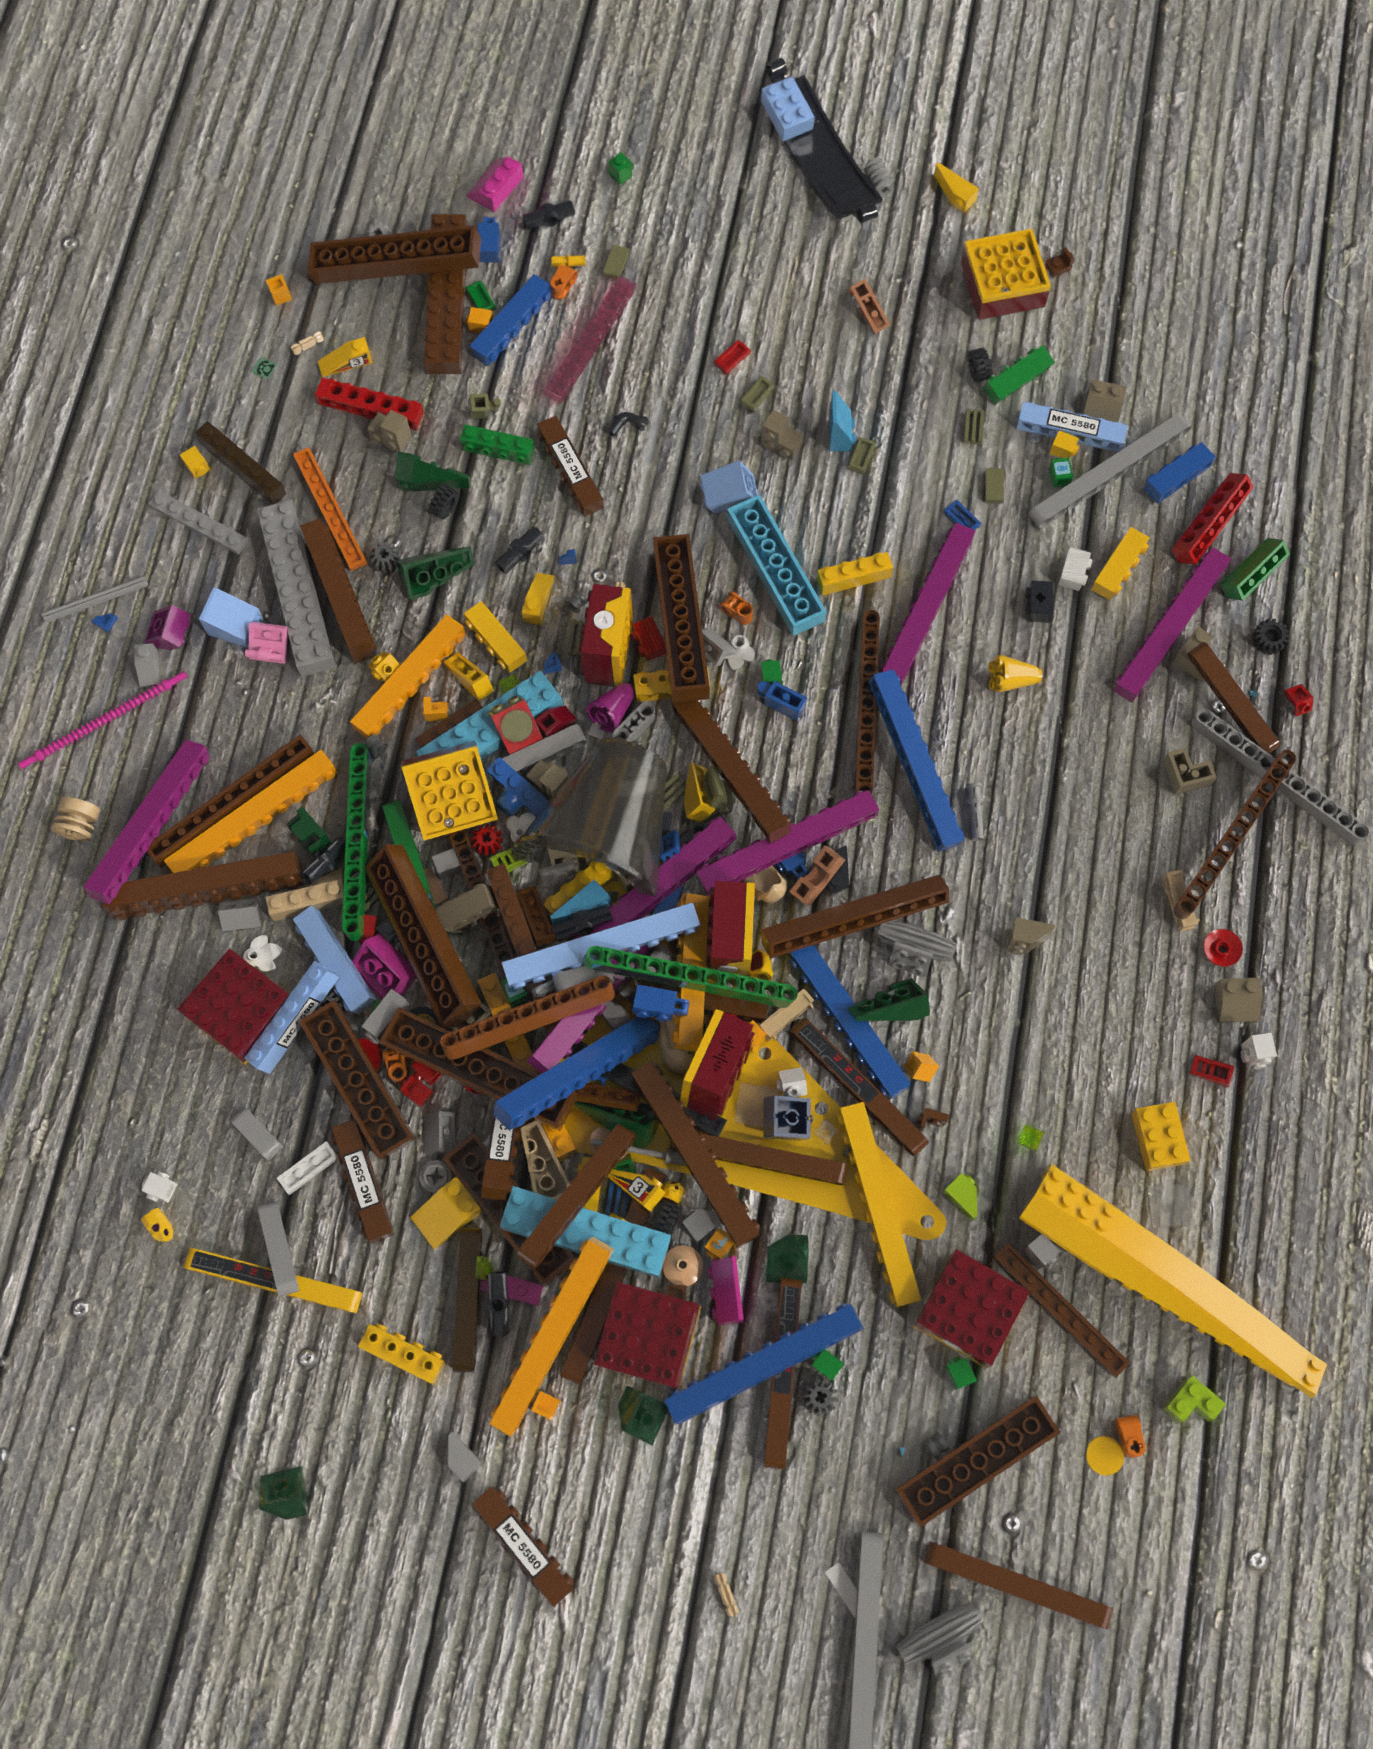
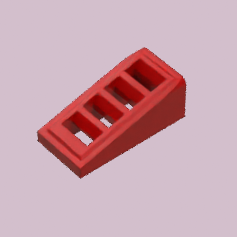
(1214, 1064)

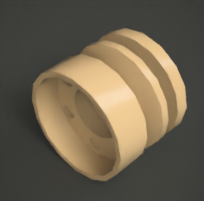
(75, 819)

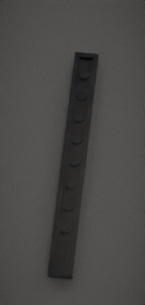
(622, 1076)

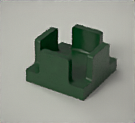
(308, 831)

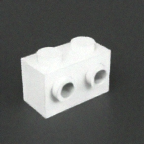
(1258, 1051)

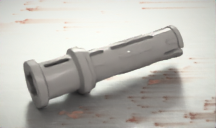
(975, 801)

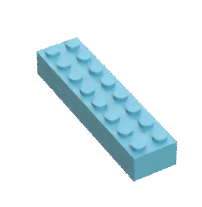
(776, 565)
(480, 727)
(633, 1244)

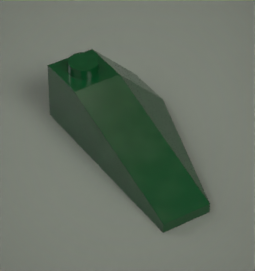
(421, 476)
(428, 571)
(901, 1002)
(641, 1121)

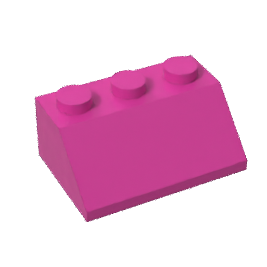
(497, 183)
(383, 967)
(725, 1291)

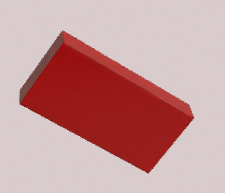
(732, 357)

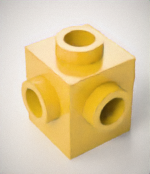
(383, 666)

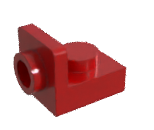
(1300, 699)
(415, 1090)

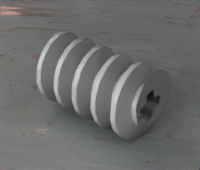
(879, 176)

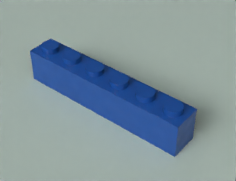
(510, 320)

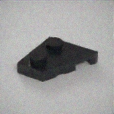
(840, 880)

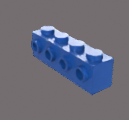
(1179, 472)

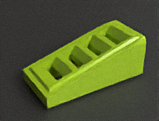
(502, 856)

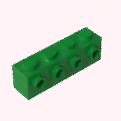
(1019, 374)
(497, 444)
(1255, 569)

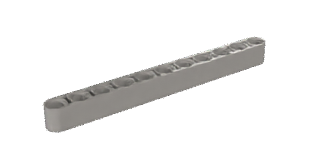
(1109, 470)
(1298, 796)
(865, 1641)

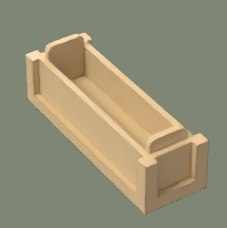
(1175, 888)
(785, 1016)

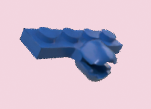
(516, 790)

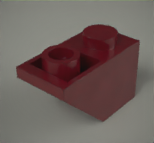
(554, 720)

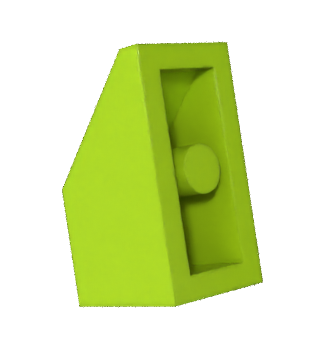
(963, 1195)

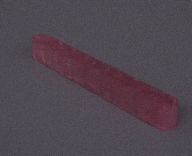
(590, 339)

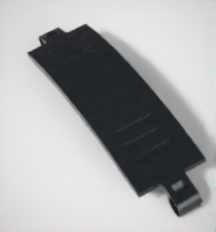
(826, 159)

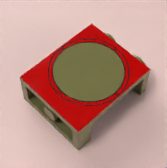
(515, 724)

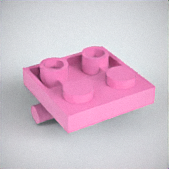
(267, 642)

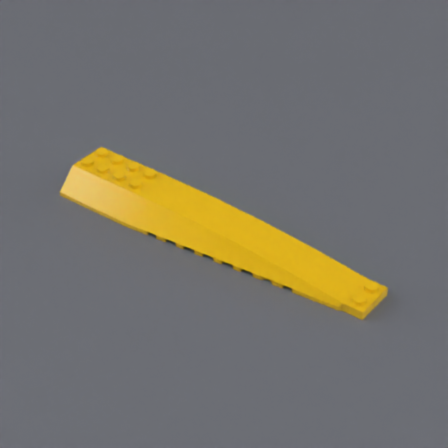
(1143, 1262)

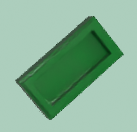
(480, 296)

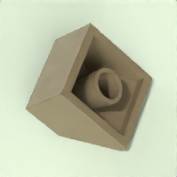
(1104, 400)
(1027, 935)
(1238, 999)

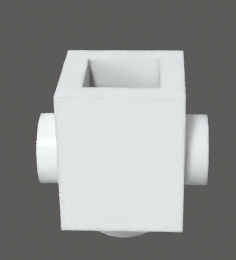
(792, 1082)
(158, 1187)

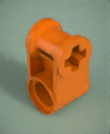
(562, 281)
(734, 606)
(394, 1063)
(1130, 1434)

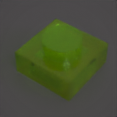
(509, 683)
(1030, 1137)
(483, 1267)

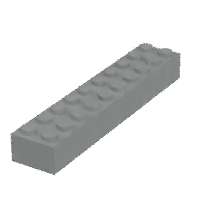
(296, 588)

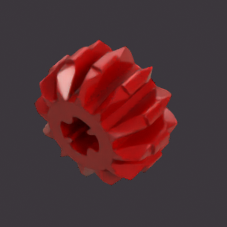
(486, 847)

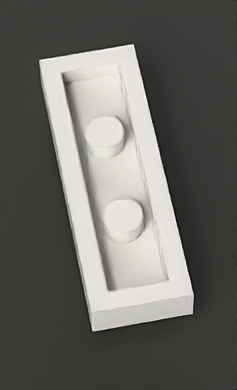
(307, 1168)

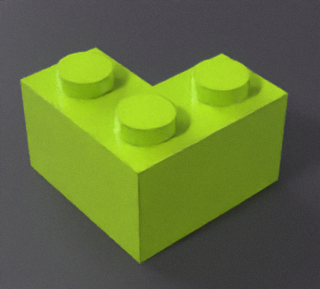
(1193, 1396)

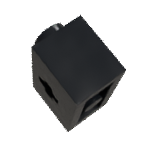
(1039, 601)

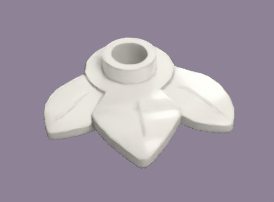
(742, 653)
(518, 825)
(265, 954)

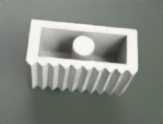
(1074, 569)

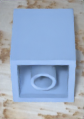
(727, 487)
(229, 617)

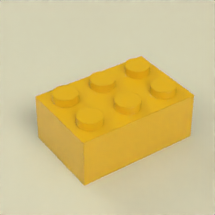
(1160, 1136)

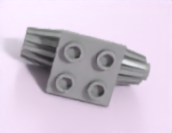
(914, 946)
(942, 1639)

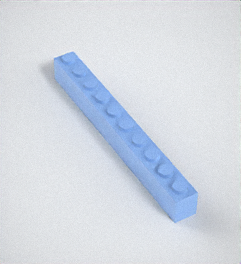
(623, 937)

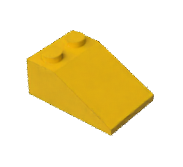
(446, 1213)

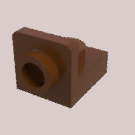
(1060, 263)
(935, 1117)

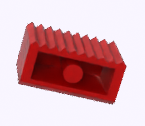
(649, 638)

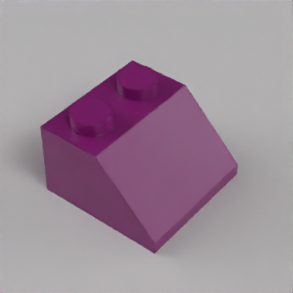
(168, 628)

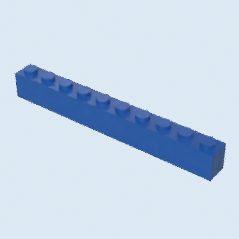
(916, 760)
(858, 1033)
(575, 1072)
(764, 1363)

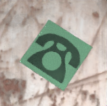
(264, 368)

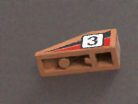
(868, 306)

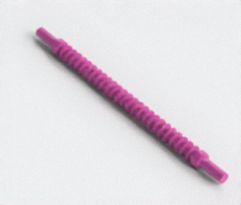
(40, 754)

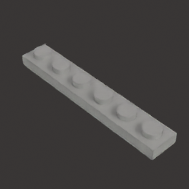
(198, 522)

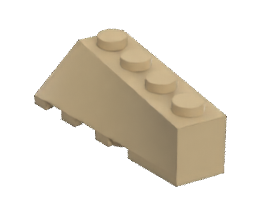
(323, 894)
(543, 1165)

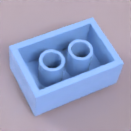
(787, 108)

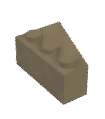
(467, 908)

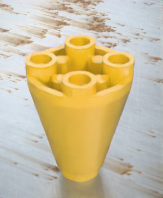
(1012, 674)

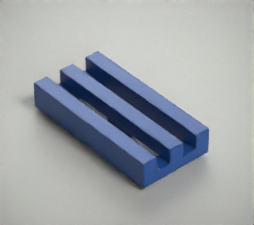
(956, 517)
(673, 845)
(618, 1195)

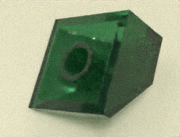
(788, 1258)
(641, 1415)
(284, 1493)

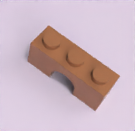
(810, 886)

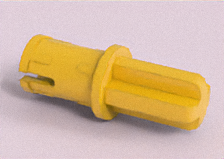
(568, 261)

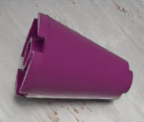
(611, 707)

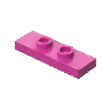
(520, 1290)

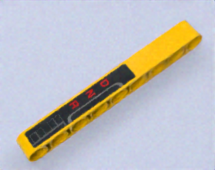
(263, 1278)

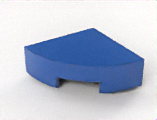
(568, 558)
(105, 622)
(552, 664)

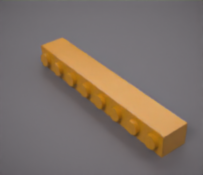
(408, 677)
(692, 951)

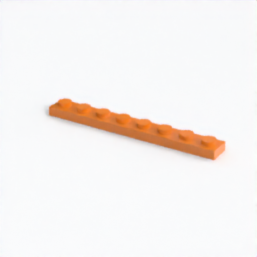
(330, 509)

